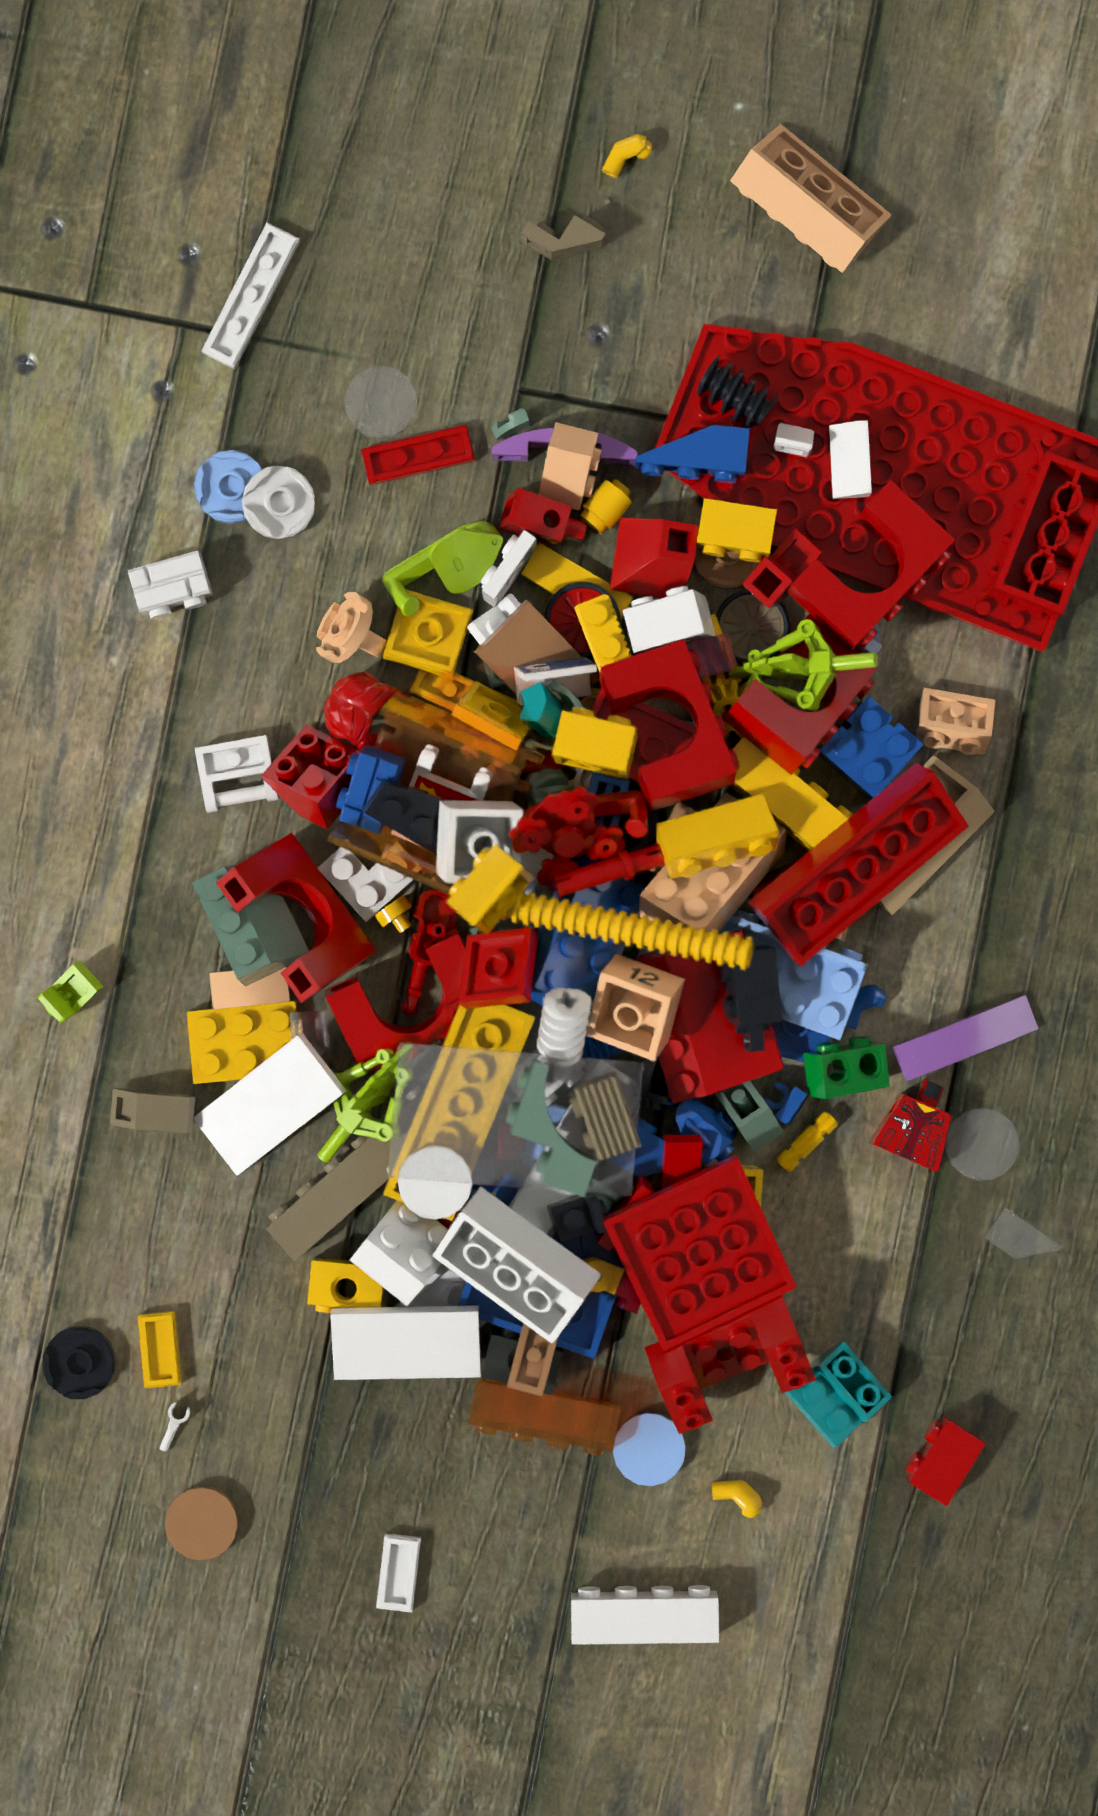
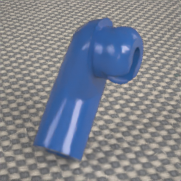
(867, 997)

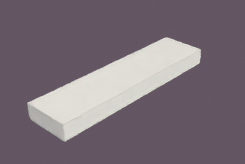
(250, 295)

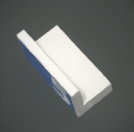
(569, 672)

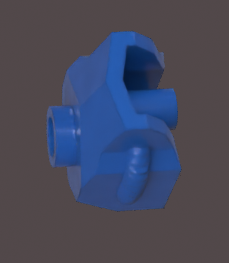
(713, 1126)

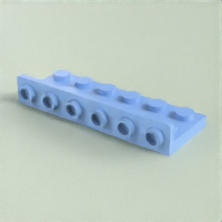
(819, 991)

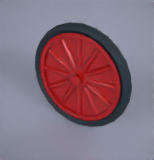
(563, 617)

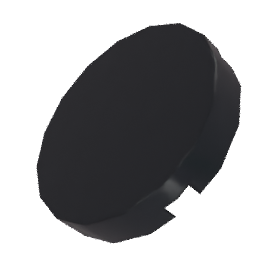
(79, 1362)

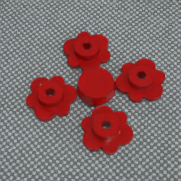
(568, 840)

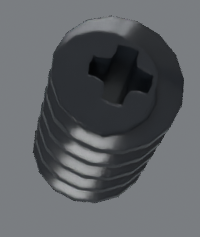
(736, 394)

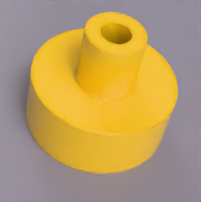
(395, 914)

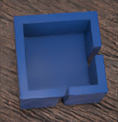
(870, 749)

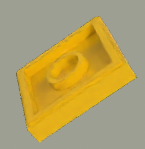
(430, 637)
(492, 715)

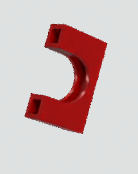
(853, 614)
(672, 675)
(792, 734)
(290, 872)
(369, 1032)

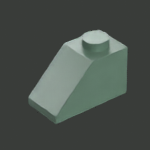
(750, 1114)

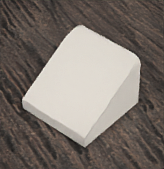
(793, 440)

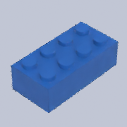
(575, 960)

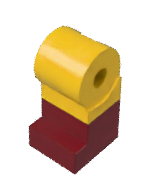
(615, 1281)

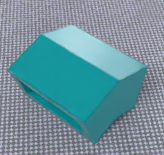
(541, 710)

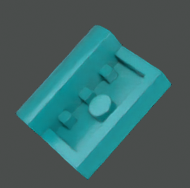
(841, 1395)

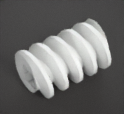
(563, 1026)

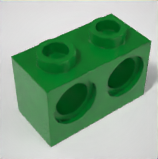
(846, 1073)

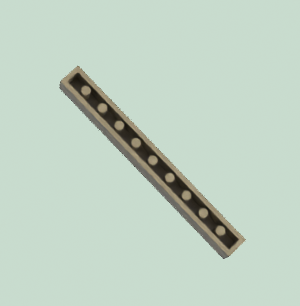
(348, 1181)

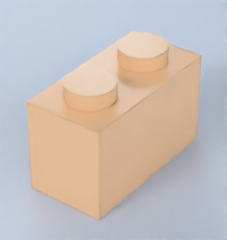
(568, 465)

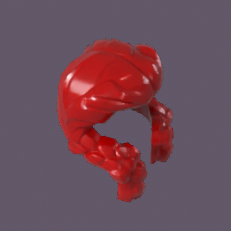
(352, 707)

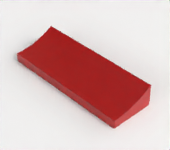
(859, 863)

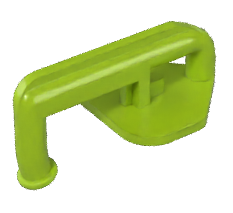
(458, 558)

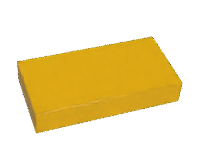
(159, 1349)

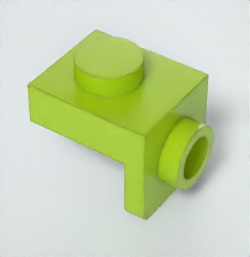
(70, 992)

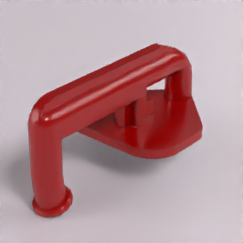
(609, 804)

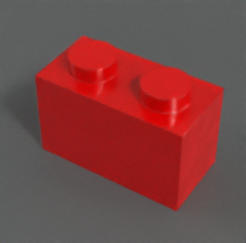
(943, 1460)

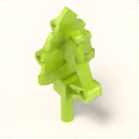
(818, 669)
(353, 1111)

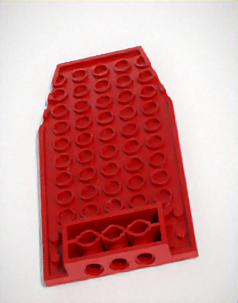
(989, 473)

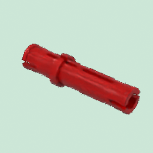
(624, 866)

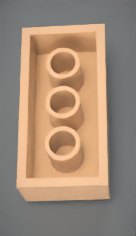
(713, 893)

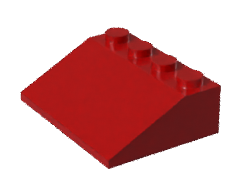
(703, 1047)

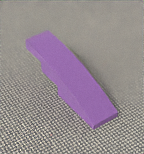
(965, 1037)

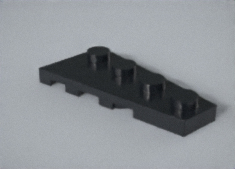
(407, 811)

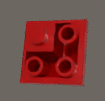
(652, 556)
(311, 775)

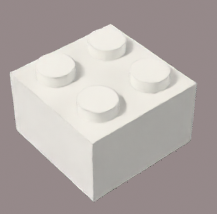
(667, 620)
(468, 829)
(401, 1252)

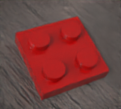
(498, 968)

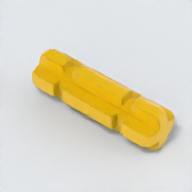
(807, 1141)

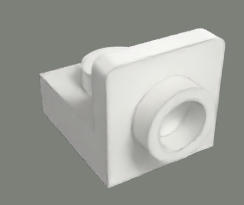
(488, 622)

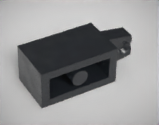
(752, 997)

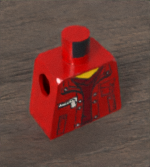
(526, 512)
(915, 1127)

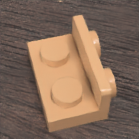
(955, 721)

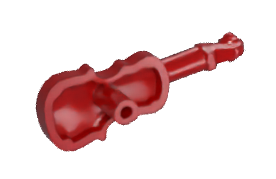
(434, 920)

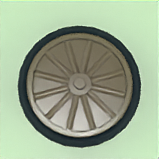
(752, 624)

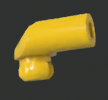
(624, 149)
(741, 1493)

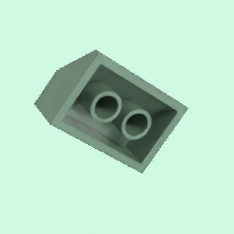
(256, 938)

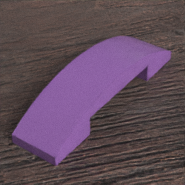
(517, 447)

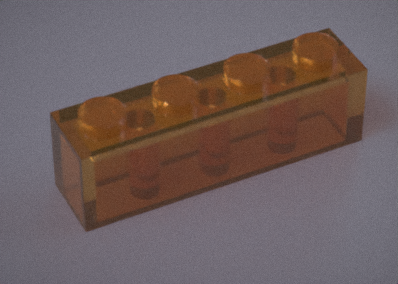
(554, 1417)

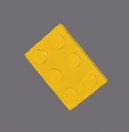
(236, 1040)

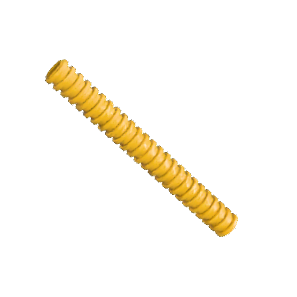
(631, 929)

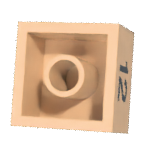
(635, 1007)

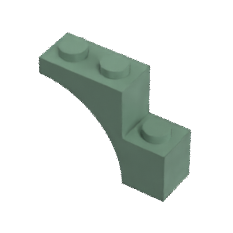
(562, 1164)

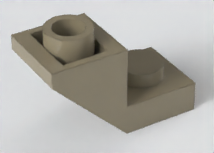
(577, 238)
(152, 1111)

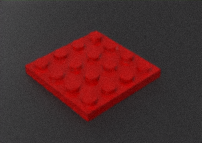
(699, 1252)

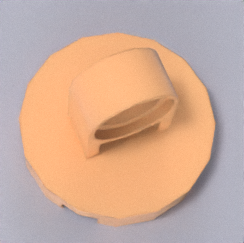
(347, 629)

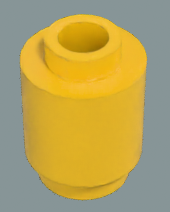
(606, 505)

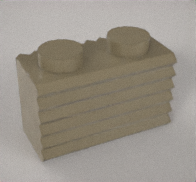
(605, 1115)

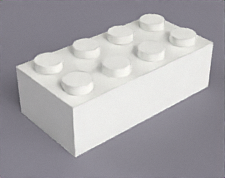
(516, 1265)

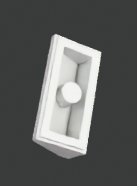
(850, 460)

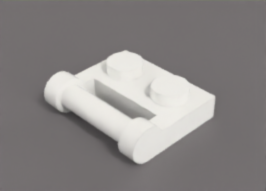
(234, 761)

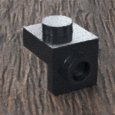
(653, 1085)

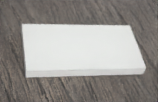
(269, 1104)
(406, 1342)

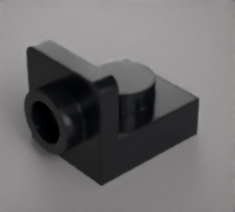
(577, 1216)

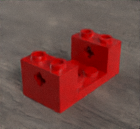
(755, 1339)

